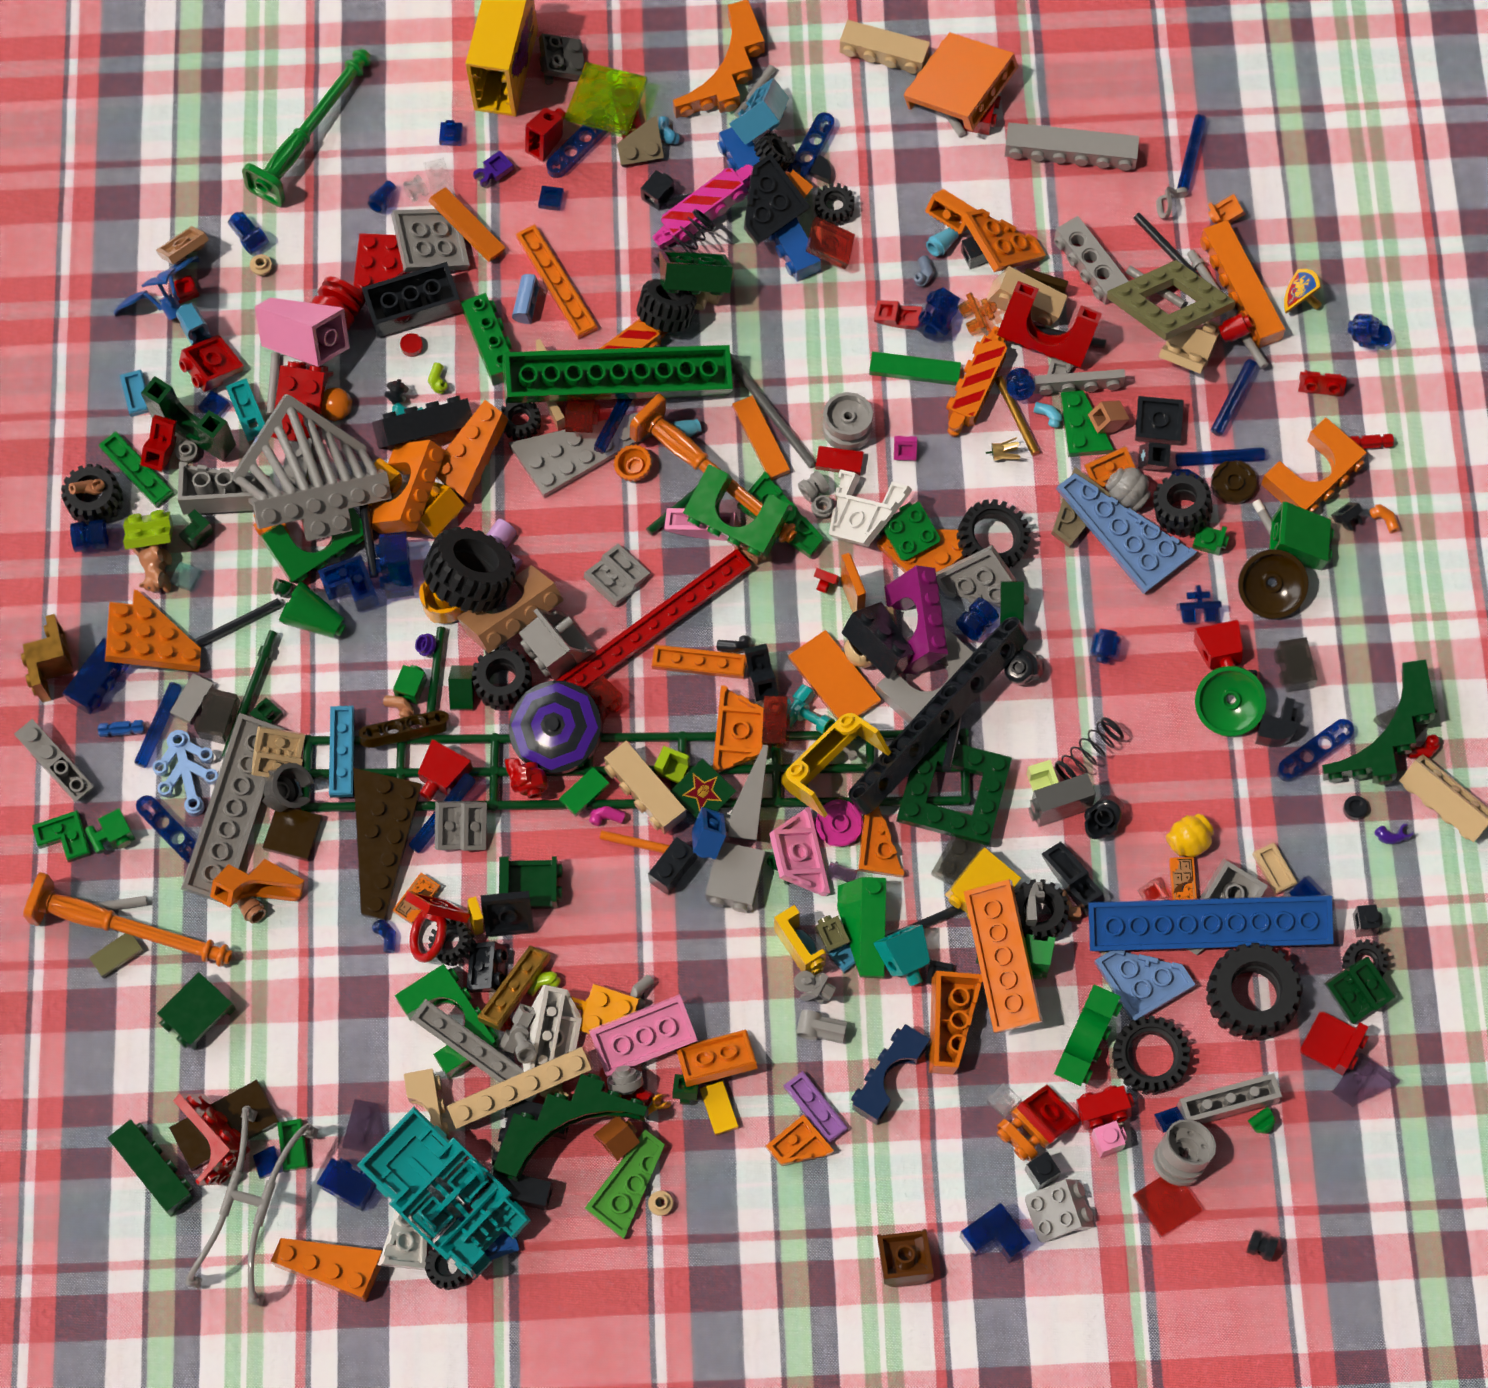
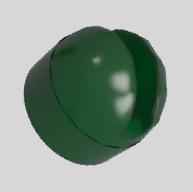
(282, 586)

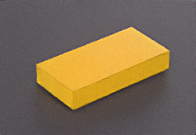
(476, 917)
(719, 1108)

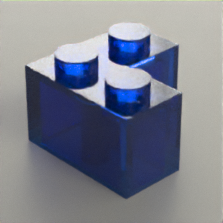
(394, 565)
(350, 577)
(997, 1228)

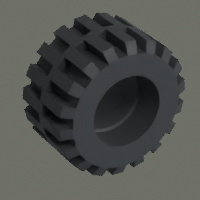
(665, 309)
(1183, 488)
(104, 506)
(495, 662)
(1055, 902)

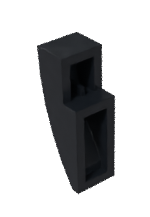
(1072, 876)

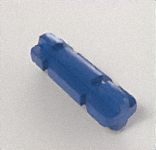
(121, 728)

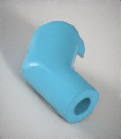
(1049, 411)

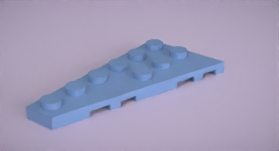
(1131, 539)

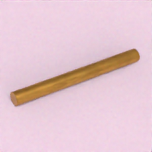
(1017, 416)

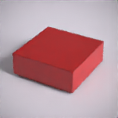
(186, 289)

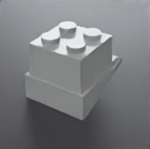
(554, 643)

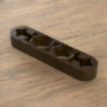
(404, 726)

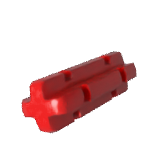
(1374, 441)

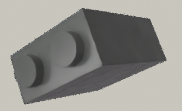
(1062, 800)

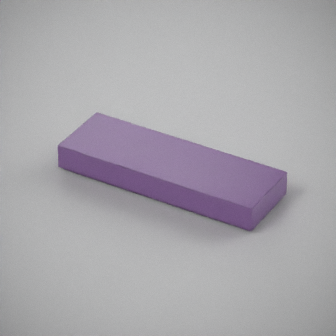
(815, 1107)

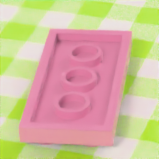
(643, 1034)

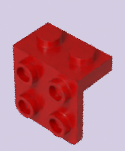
(1334, 1042)

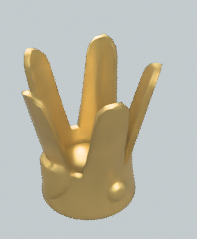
(1000, 450)

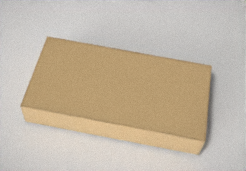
(1274, 868)

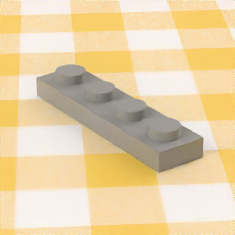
(1079, 381)

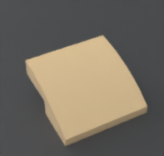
(275, 748)

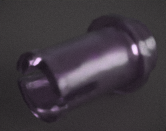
(841, 872)

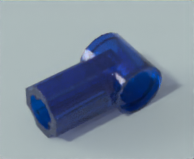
(250, 236)

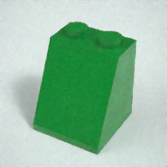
(1302, 535)

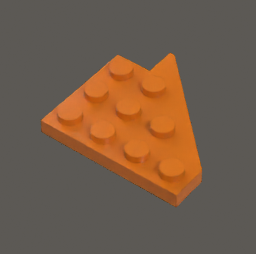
(146, 637)

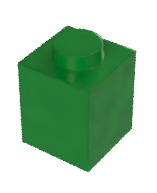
(410, 683)

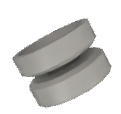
(847, 421)

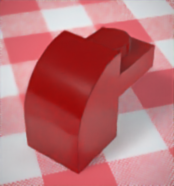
(160, 445)

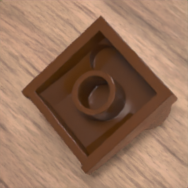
(905, 1258)

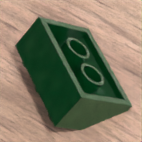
(695, 272)

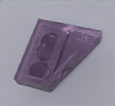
(364, 1127)

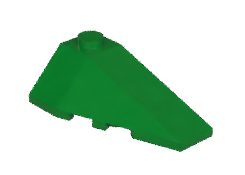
(863, 915)

